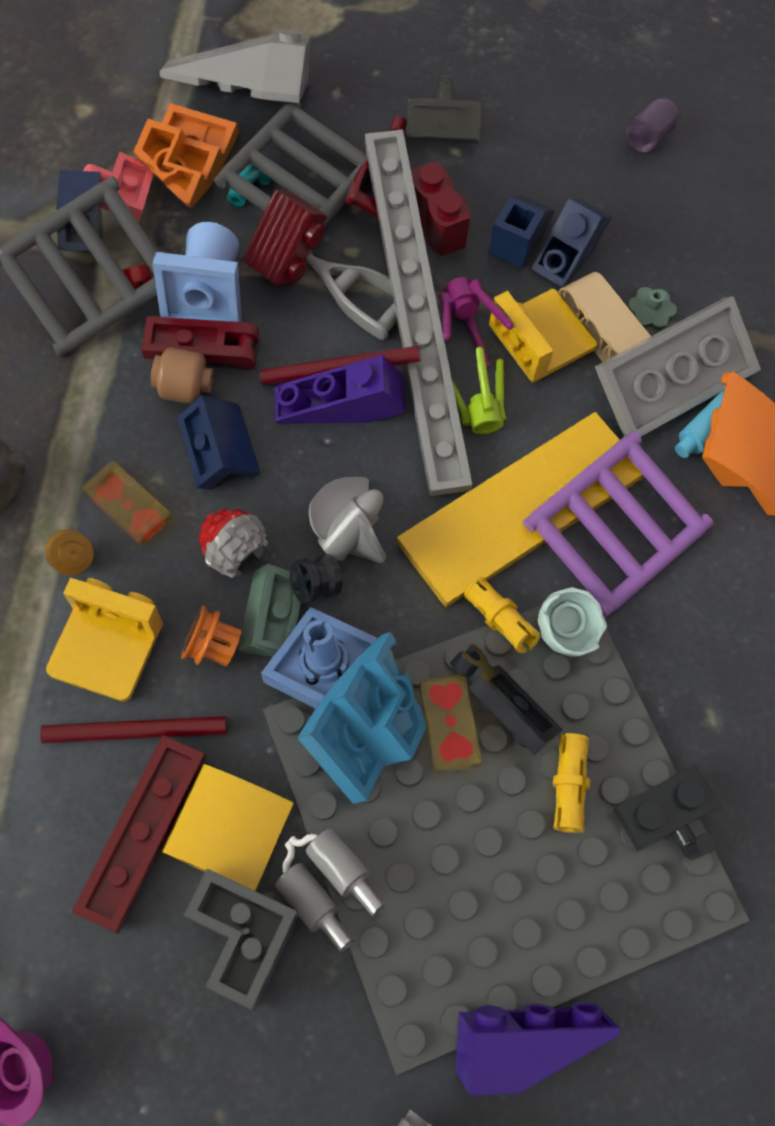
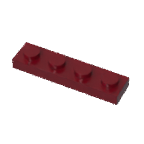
(139, 835)

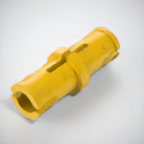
(502, 615)
(571, 783)

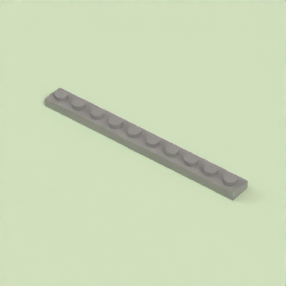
(417, 314)

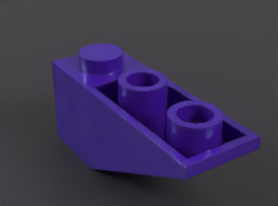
(345, 394)
(518, 1048)

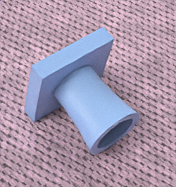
(204, 279)

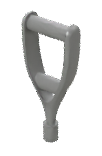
(347, 277)

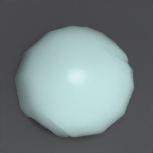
(571, 622)

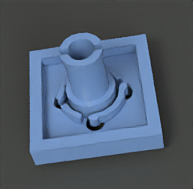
(315, 649)

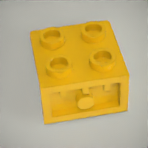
(543, 333)

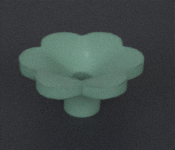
(652, 307)

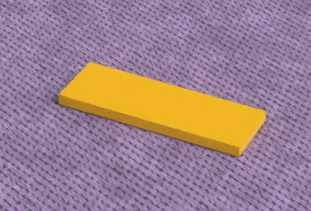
(485, 526)

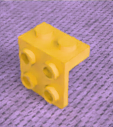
(104, 639)

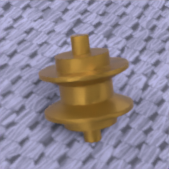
(69, 552)

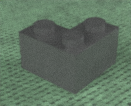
(255, 934)

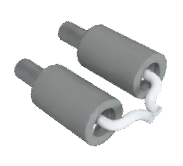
(341, 869)

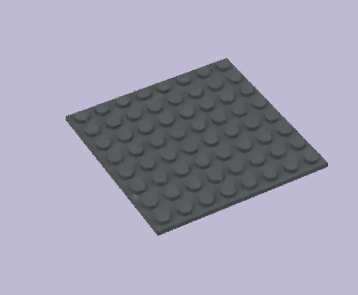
(476, 877)

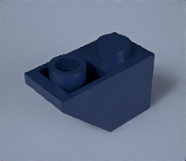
(70, 187)
(519, 229)
(571, 241)

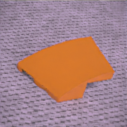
(186, 150)
(743, 440)

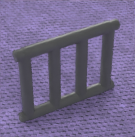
(273, 133)
(40, 235)

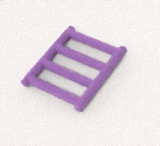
(637, 574)

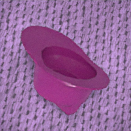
(24, 1074)

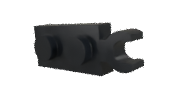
(506, 700)

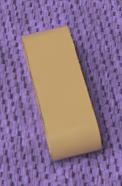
(603, 315)

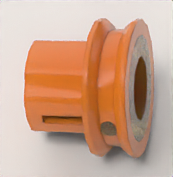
(208, 627)

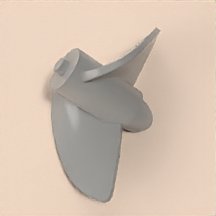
(344, 519)

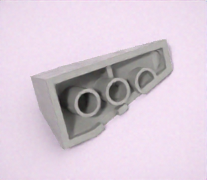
(269, 65)

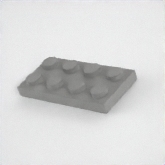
(677, 367)

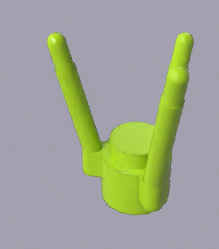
(485, 412)

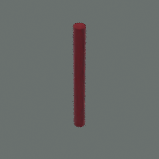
(293, 372)
(133, 729)

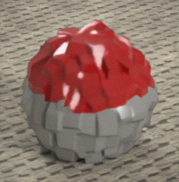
(229, 539)

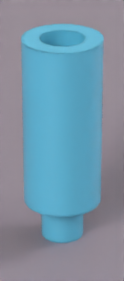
(694, 435)

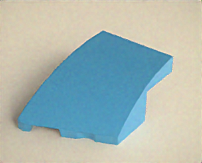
(365, 722)

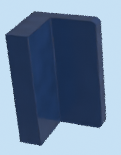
(216, 441)

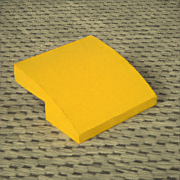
(228, 826)

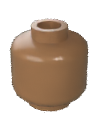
(181, 375)

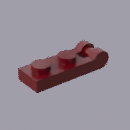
(202, 336)

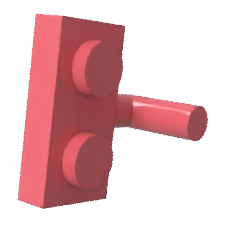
(133, 179)

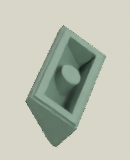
(270, 612)

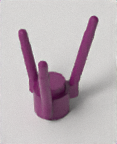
(463, 300)

